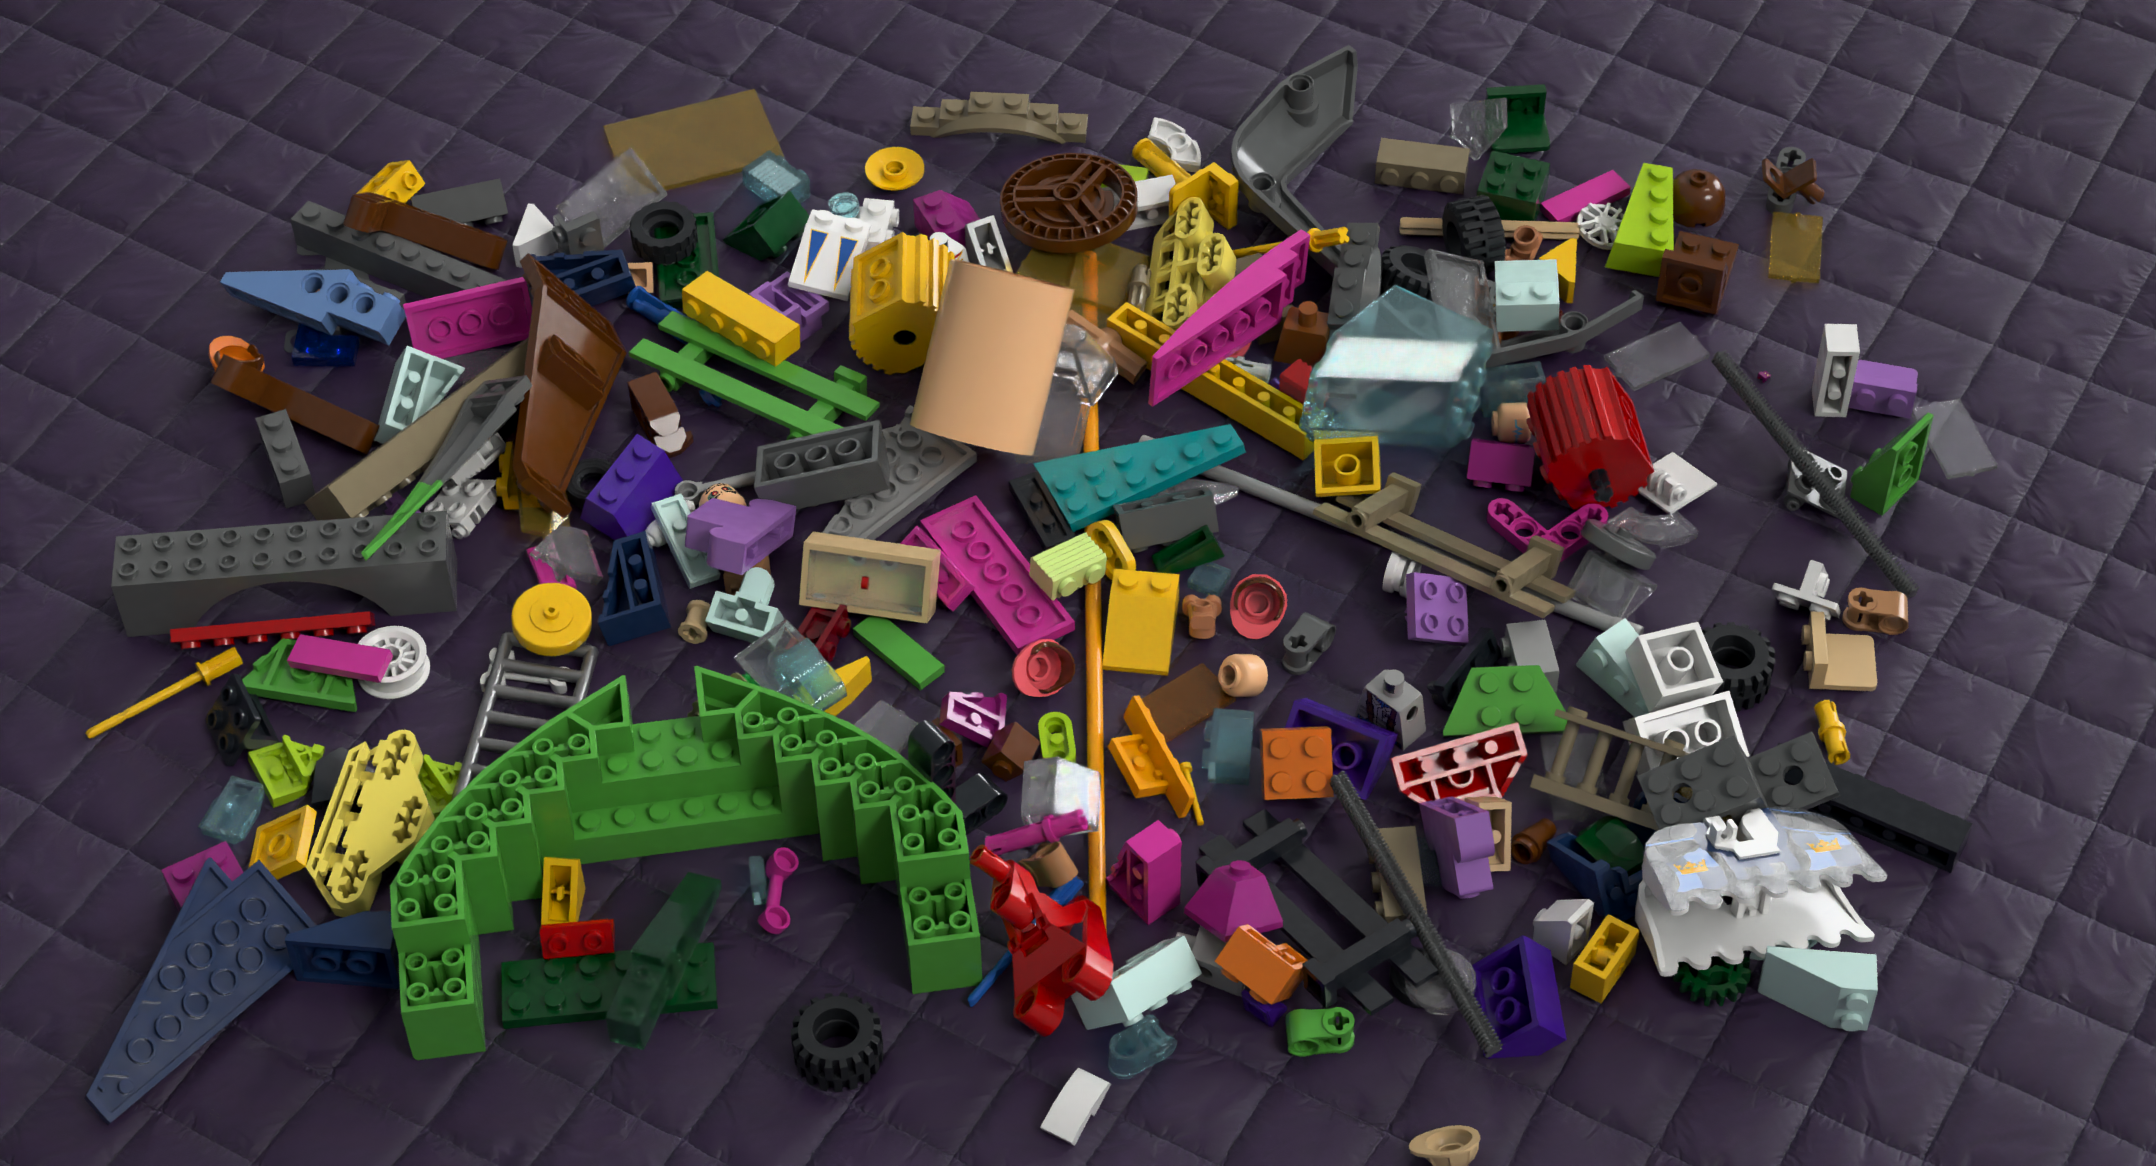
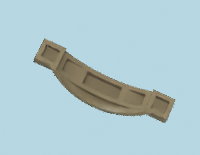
(999, 114)

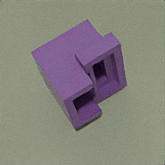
(793, 303)

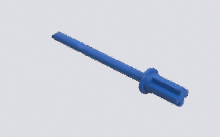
(1062, 896)

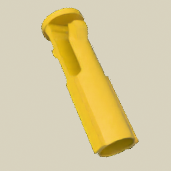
(1157, 161)

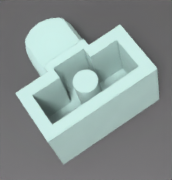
(746, 613)

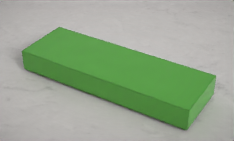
(899, 651)

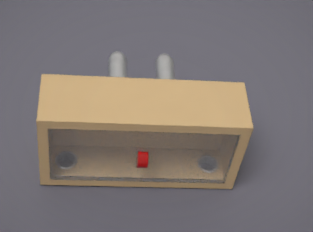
(869, 577)

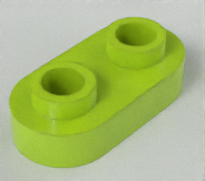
(1060, 743)

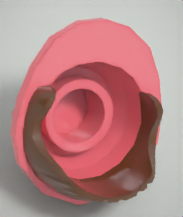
(1257, 606)
(1042, 668)

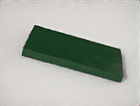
(676, 276)

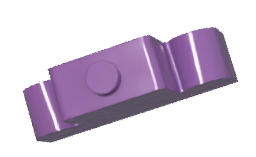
(739, 534)
(1462, 844)

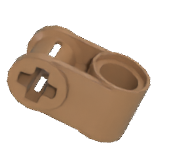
(1879, 610)
(1050, 865)

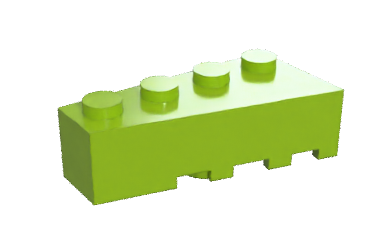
(1646, 224)

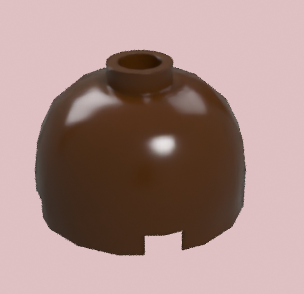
(1697, 198)

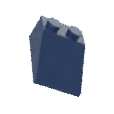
(347, 951)

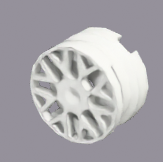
(1396, 573)

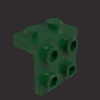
(1525, 119)

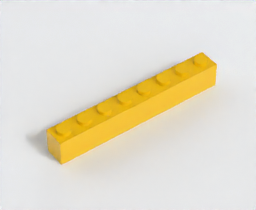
(1222, 386)

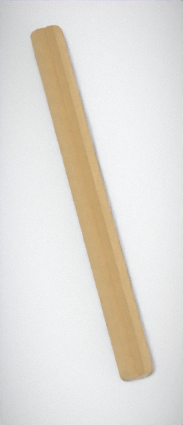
(1548, 229)

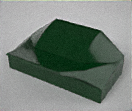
(1613, 843)

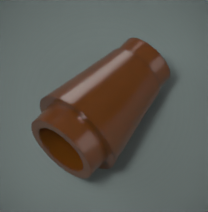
(1531, 842)

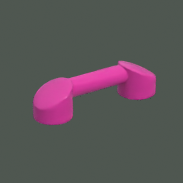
(778, 869)

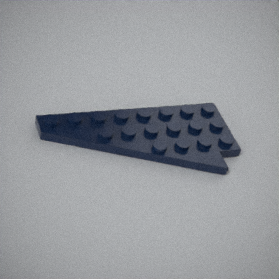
(208, 971)

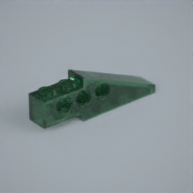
(661, 960)

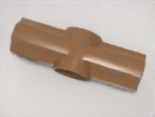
(1128, 363)

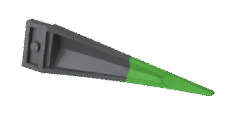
(475, 425)

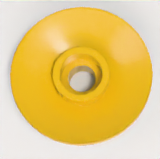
(894, 168)

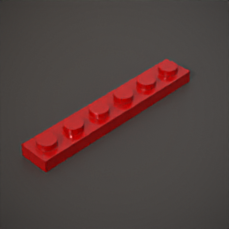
(258, 631)

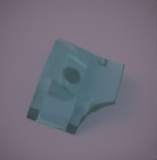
(234, 811)

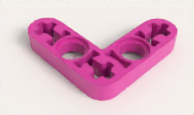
(1521, 520)

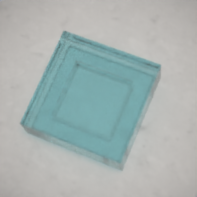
(1209, 579)
(758, 880)

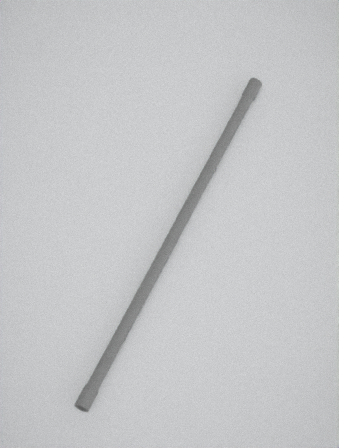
(1305, 506)

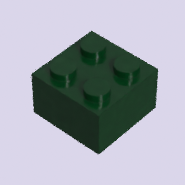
(1515, 185)

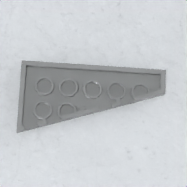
(918, 469)

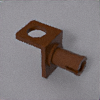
(1799, 179)

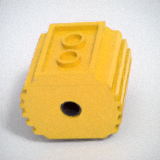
(896, 301)

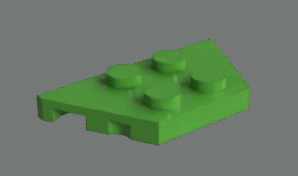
(277, 680)
(1503, 697)

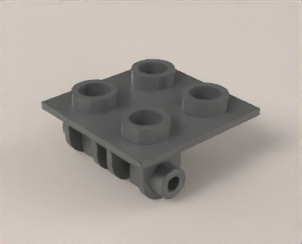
(1801, 491)

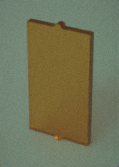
(1186, 701)

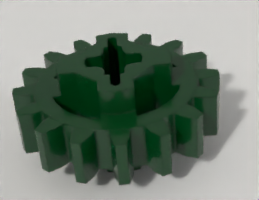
(1716, 982)

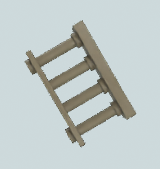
(1586, 792)

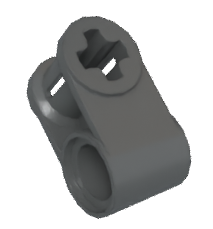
(1306, 643)

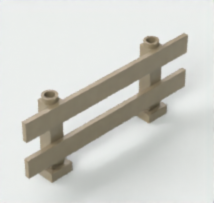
(1398, 501)

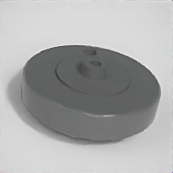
(1618, 544)

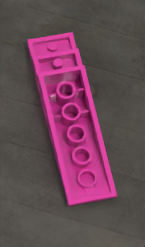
(1231, 317)

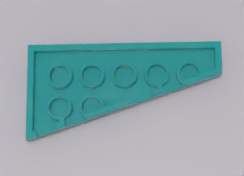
(1096, 480)

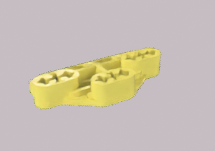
(1198, 268)
(384, 831)

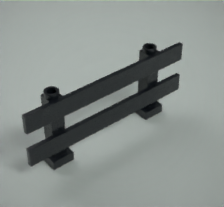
(1329, 964)

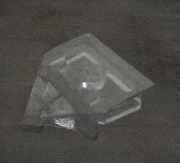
(1478, 124)
(570, 554)

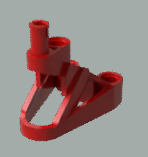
(1045, 956)

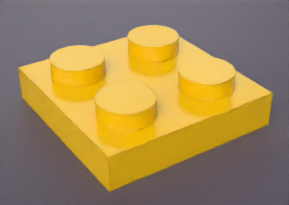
(285, 842)

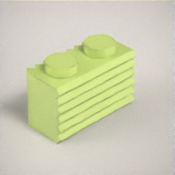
(1068, 566)

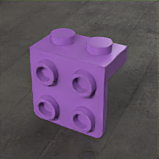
(1884, 389)

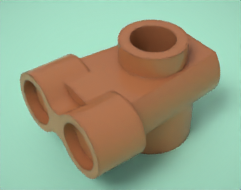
(1525, 244)
(1202, 615)

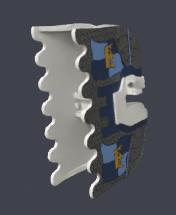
(1782, 881)

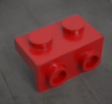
(577, 938)

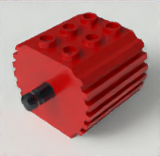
(1588, 437)

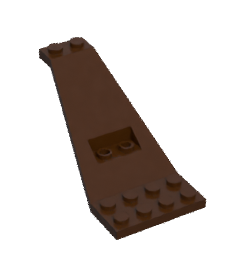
(572, 369)

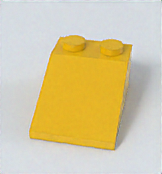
(1141, 622)

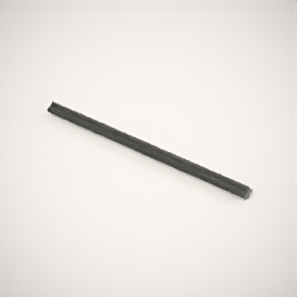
(1814, 475)
(1414, 912)

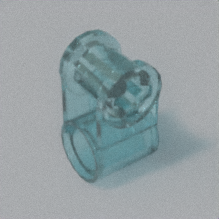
(1144, 1046)

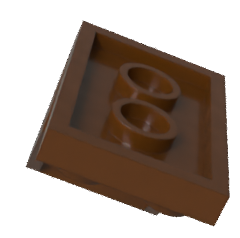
(1696, 272)

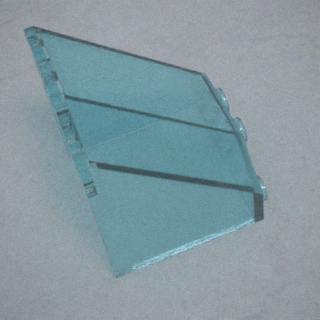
(1399, 375)

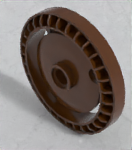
(1066, 202)

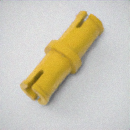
(1832, 732)

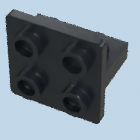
(238, 721)

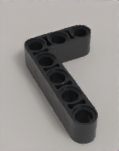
(934, 758)

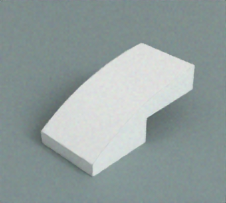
(1074, 1105)

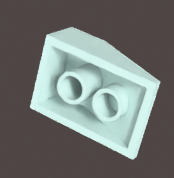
(1527, 295)
(1822, 984)

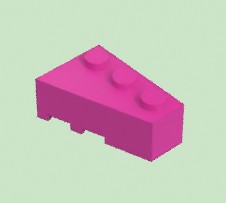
(1149, 872)

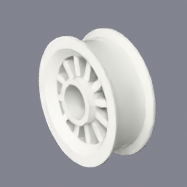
(408, 666)

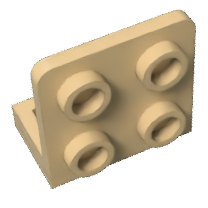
(1837, 659)

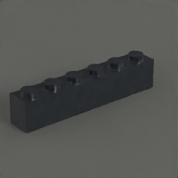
(1893, 818)

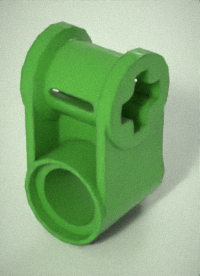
(1317, 1031)

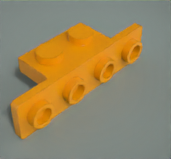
(1148, 761)

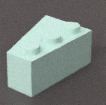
(414, 388)
(1609, 667)
(1141, 985)

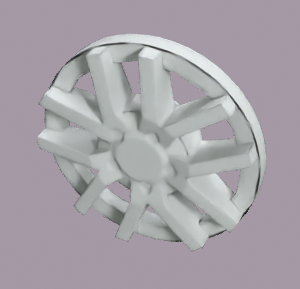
(1600, 223)

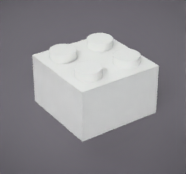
(1673, 666)

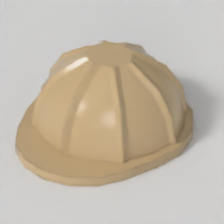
(1447, 1145)

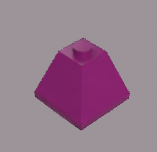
(1234, 898)

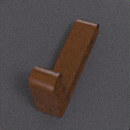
(376, 212)
(300, 405)

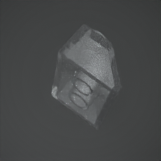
(614, 194)

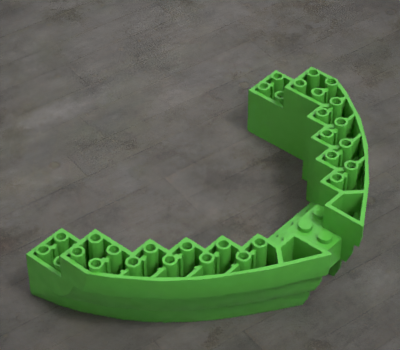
(625, 790)

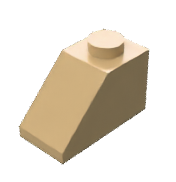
(1500, 820)

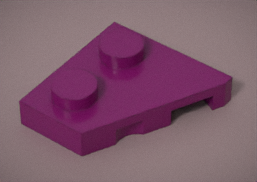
(973, 715)

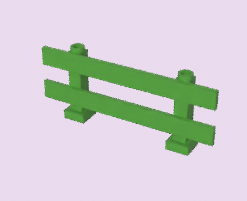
(845, 394)

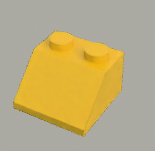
(1347, 466)

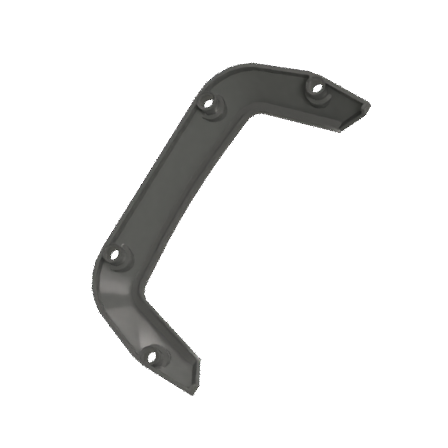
(1301, 122)

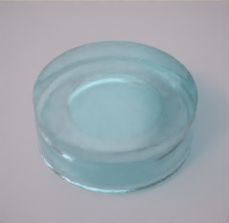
(844, 205)

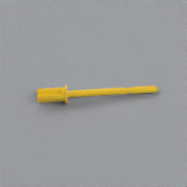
(1318, 240)
(206, 671)

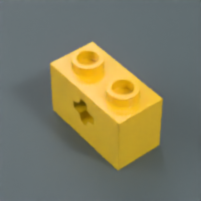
(1604, 958)

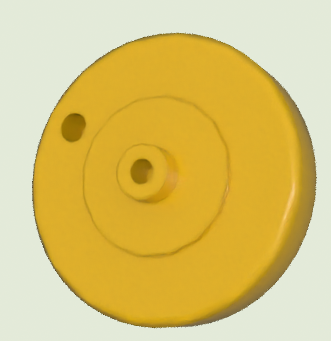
(551, 619)

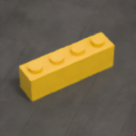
(741, 318)

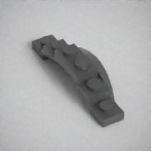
(1357, 276)

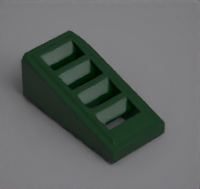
(1190, 551)

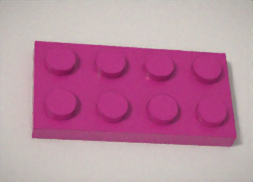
(470, 319)

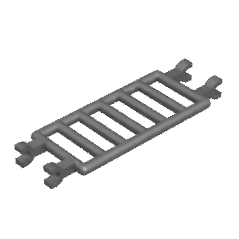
(494, 689)

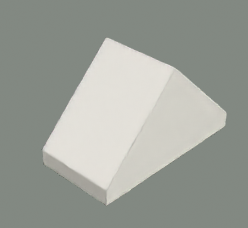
(534, 235)

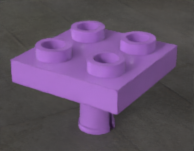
(1436, 609)

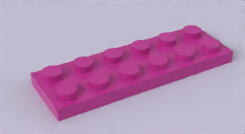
(999, 574)

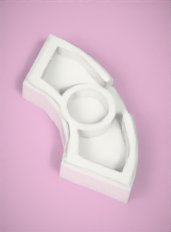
(1176, 144)

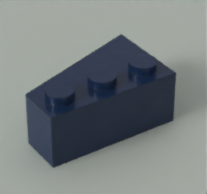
(592, 275)
(634, 592)

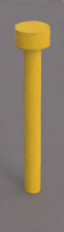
(1186, 769)

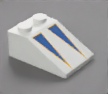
(827, 254)

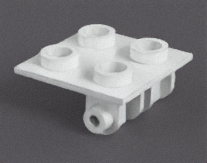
(1675, 483)
(464, 504)

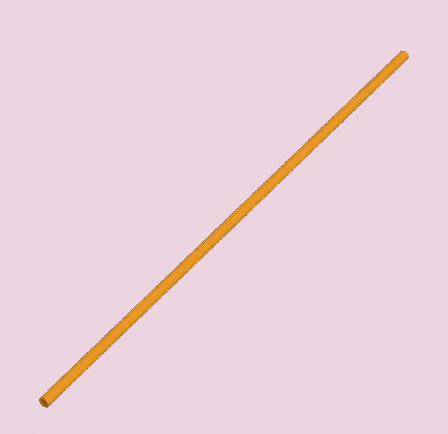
(1094, 704)

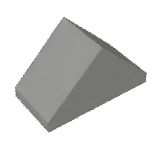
(986, 245)

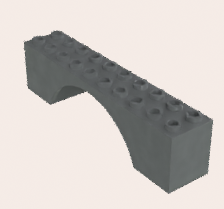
(180, 575)

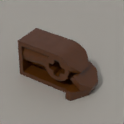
(658, 414)

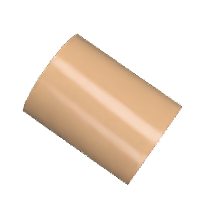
(991, 358)

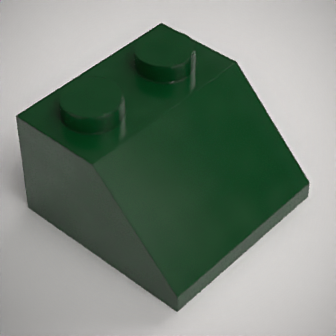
(769, 227)

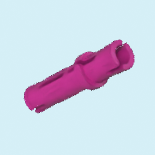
(1049, 829)

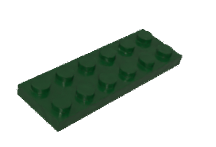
(585, 986)

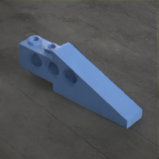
(294, 297)

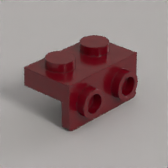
(826, 629)

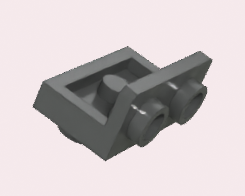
(578, 235)

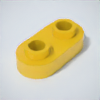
(1112, 543)

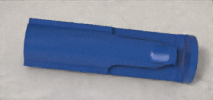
(650, 306)

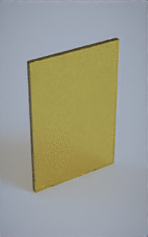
(697, 139)

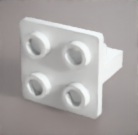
(1813, 585)

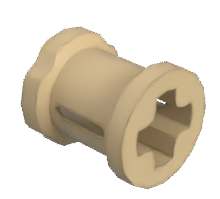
(694, 627)

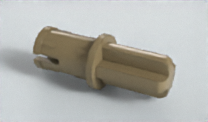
(1139, 286)

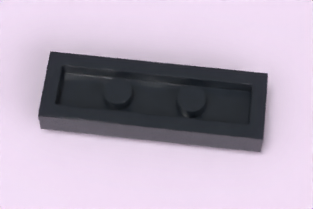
(1040, 510)

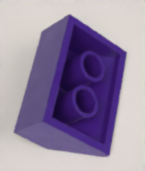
(625, 493)
(1356, 745)
(1520, 998)

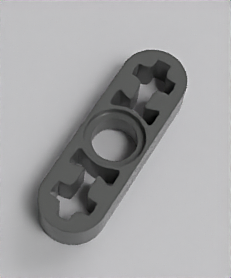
(1786, 154)

